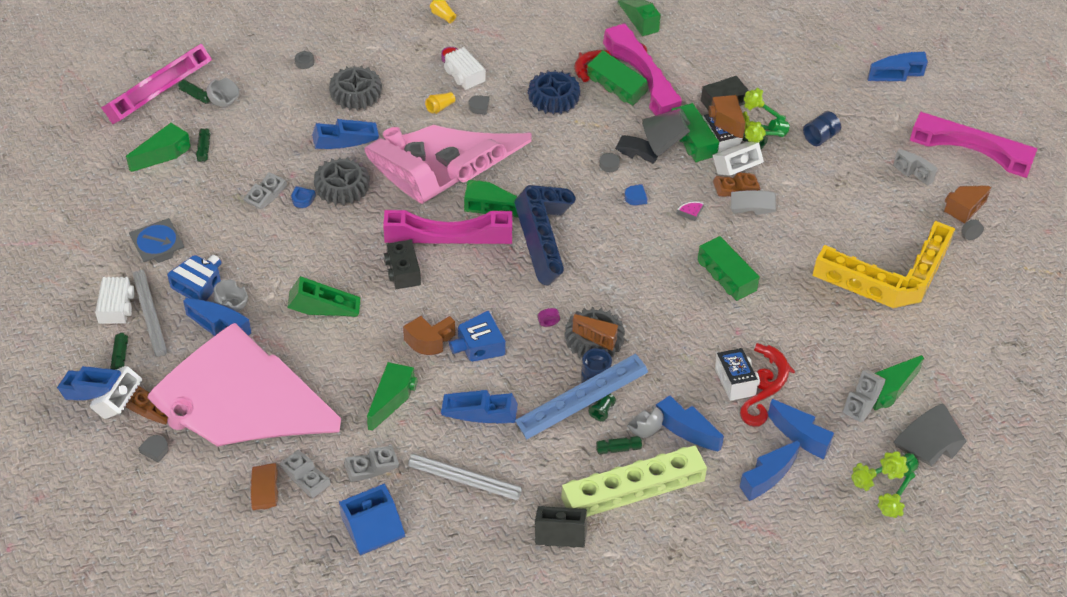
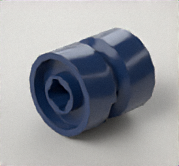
(822, 128)
(594, 362)

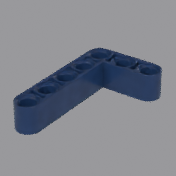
(532, 209)

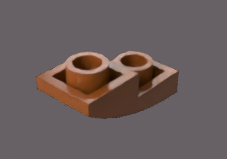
(740, 182)
(143, 406)
(263, 486)

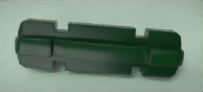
(193, 91)
(203, 145)
(119, 351)
(618, 445)

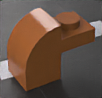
(427, 338)

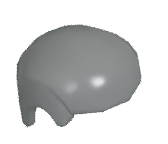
(222, 92)
(230, 295)
(646, 423)

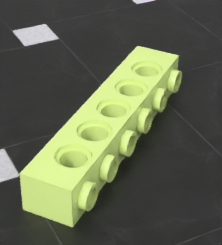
(624, 492)

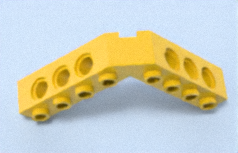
(882, 285)

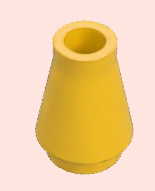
(442, 10)
(438, 102)

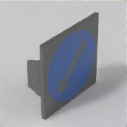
(157, 241)

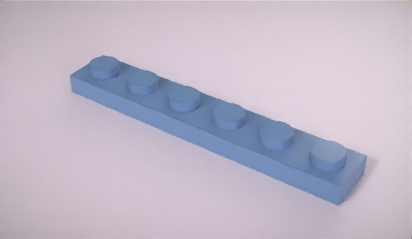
(581, 396)

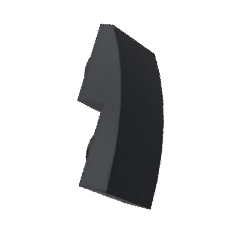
(633, 145)

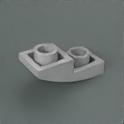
(912, 164)
(266, 192)
(757, 201)
(863, 399)
(376, 463)
(304, 474)

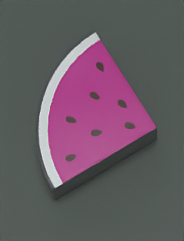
(690, 210)

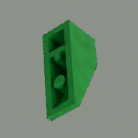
(642, 15)
(161, 147)
(486, 197)
(319, 299)
(897, 380)
(391, 393)

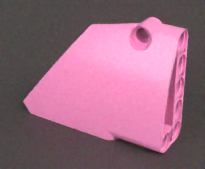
(430, 177)
(240, 394)

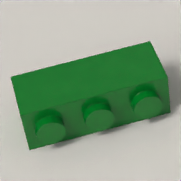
(617, 78)
(700, 141)
(728, 268)

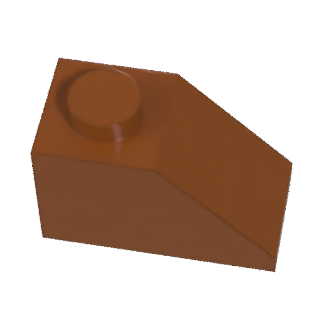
(727, 115)
(966, 201)

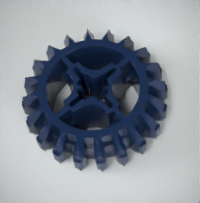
(554, 92)

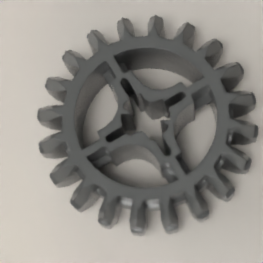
(355, 87)
(341, 181)
(581, 345)

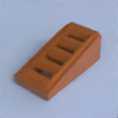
(595, 330)

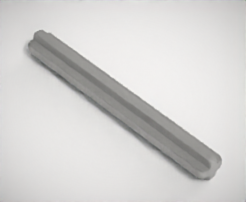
(149, 313)
(465, 476)

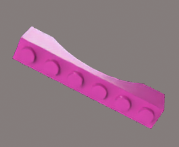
(624, 45)
(156, 83)
(1011, 155)
(489, 228)

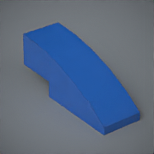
(898, 67)
(344, 134)
(214, 316)
(88, 383)
(480, 407)
(690, 425)
(800, 427)
(768, 470)

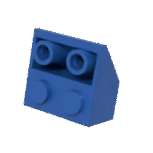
(371, 519)

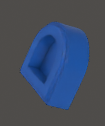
(635, 195)
(302, 197)

